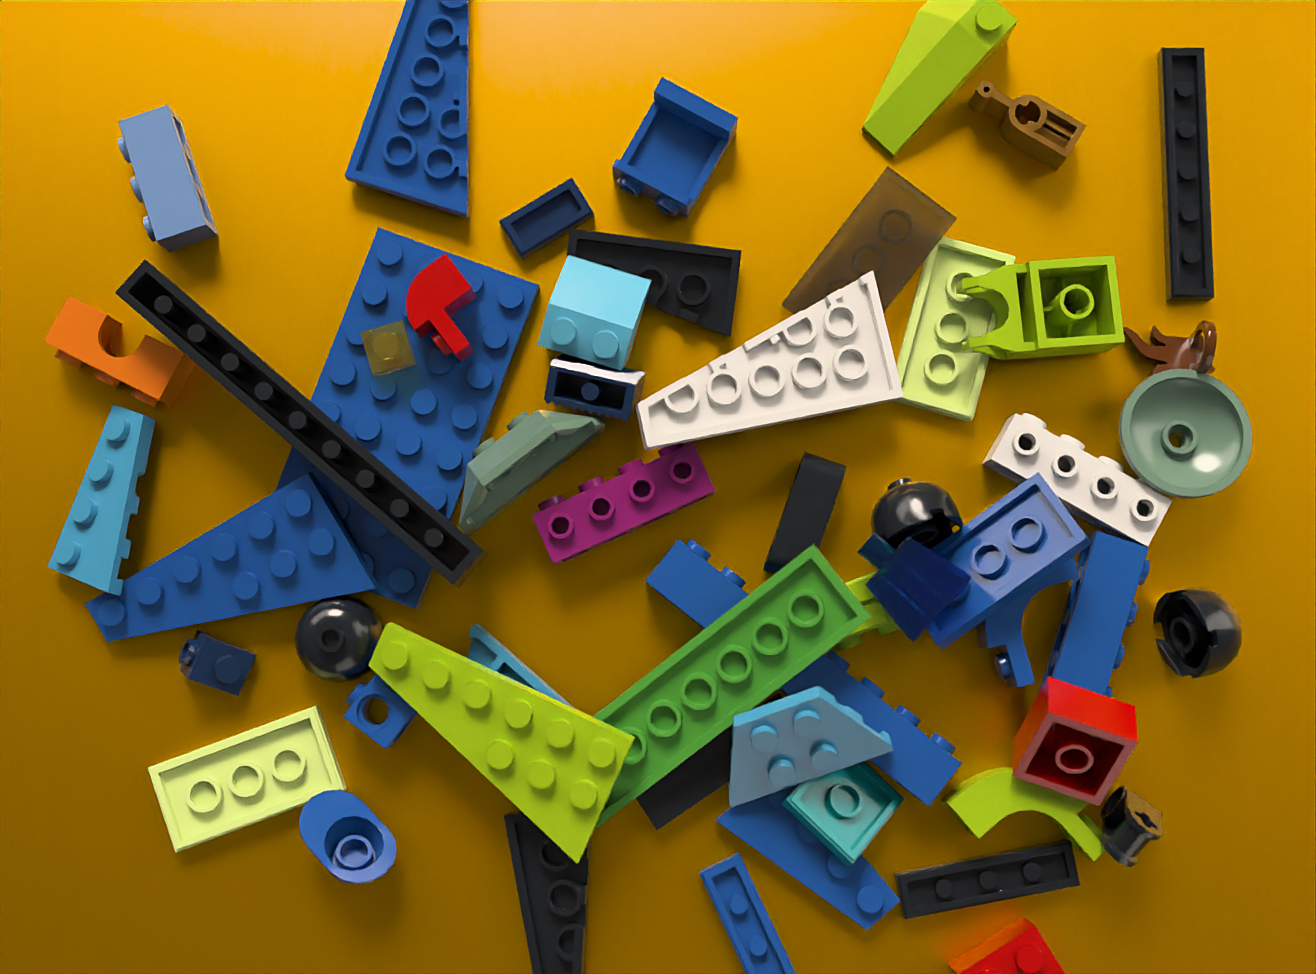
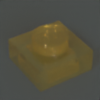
(388, 348)

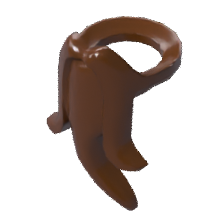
(1177, 352)

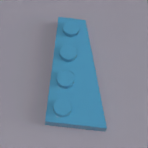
(100, 514)

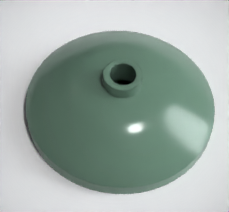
(1205, 420)

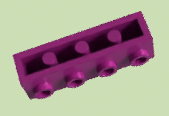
(622, 503)

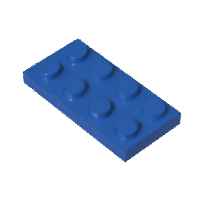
(1006, 554)

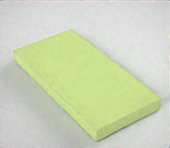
(931, 356)
(246, 778)

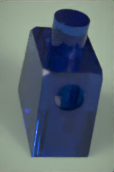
(911, 582)

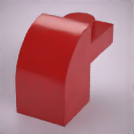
(433, 299)

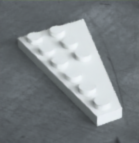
(802, 368)

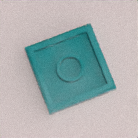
(844, 808)

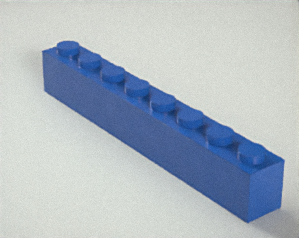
(705, 594)

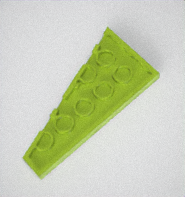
(530, 746)

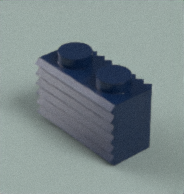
(594, 387)

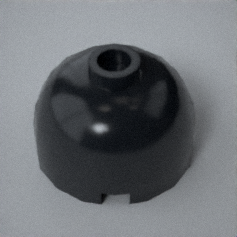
(916, 511)
(1198, 631)
(338, 638)

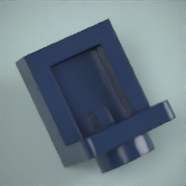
(215, 663)

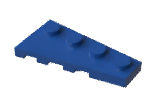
(785, 841)

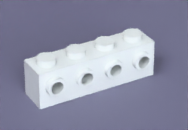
(1085, 485)

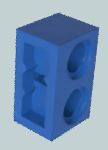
(399, 715)

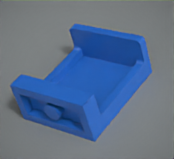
(675, 149)

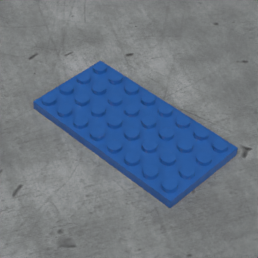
(421, 416)

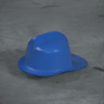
(347, 837)

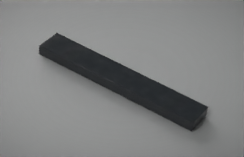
(1185, 174)

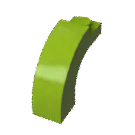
(996, 793)

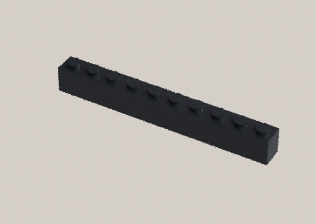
(302, 424)

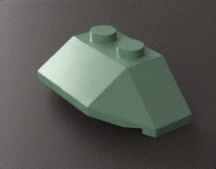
(521, 460)

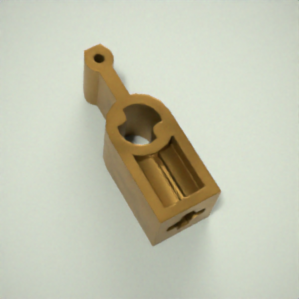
(1046, 136)

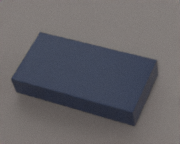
(547, 218)

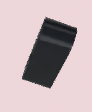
(805, 510)

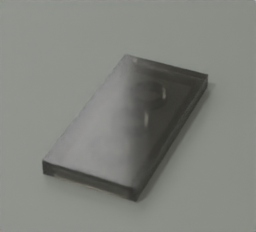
(885, 233)

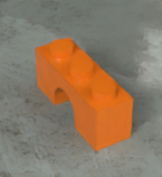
(88, 337)

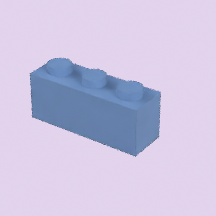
(166, 179)

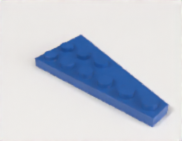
(419, 112)
(260, 560)

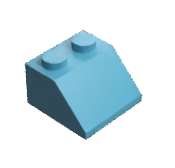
(594, 313)

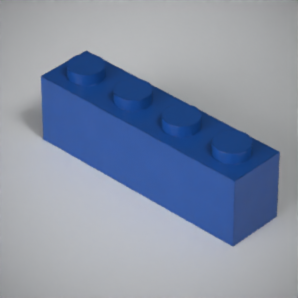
(1097, 612)

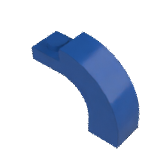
(1005, 631)

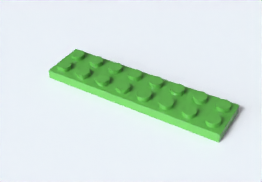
(729, 670)

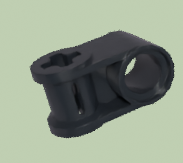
(1128, 825)

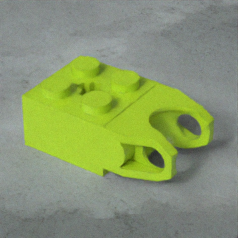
(1033, 312)

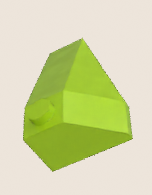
(934, 61)

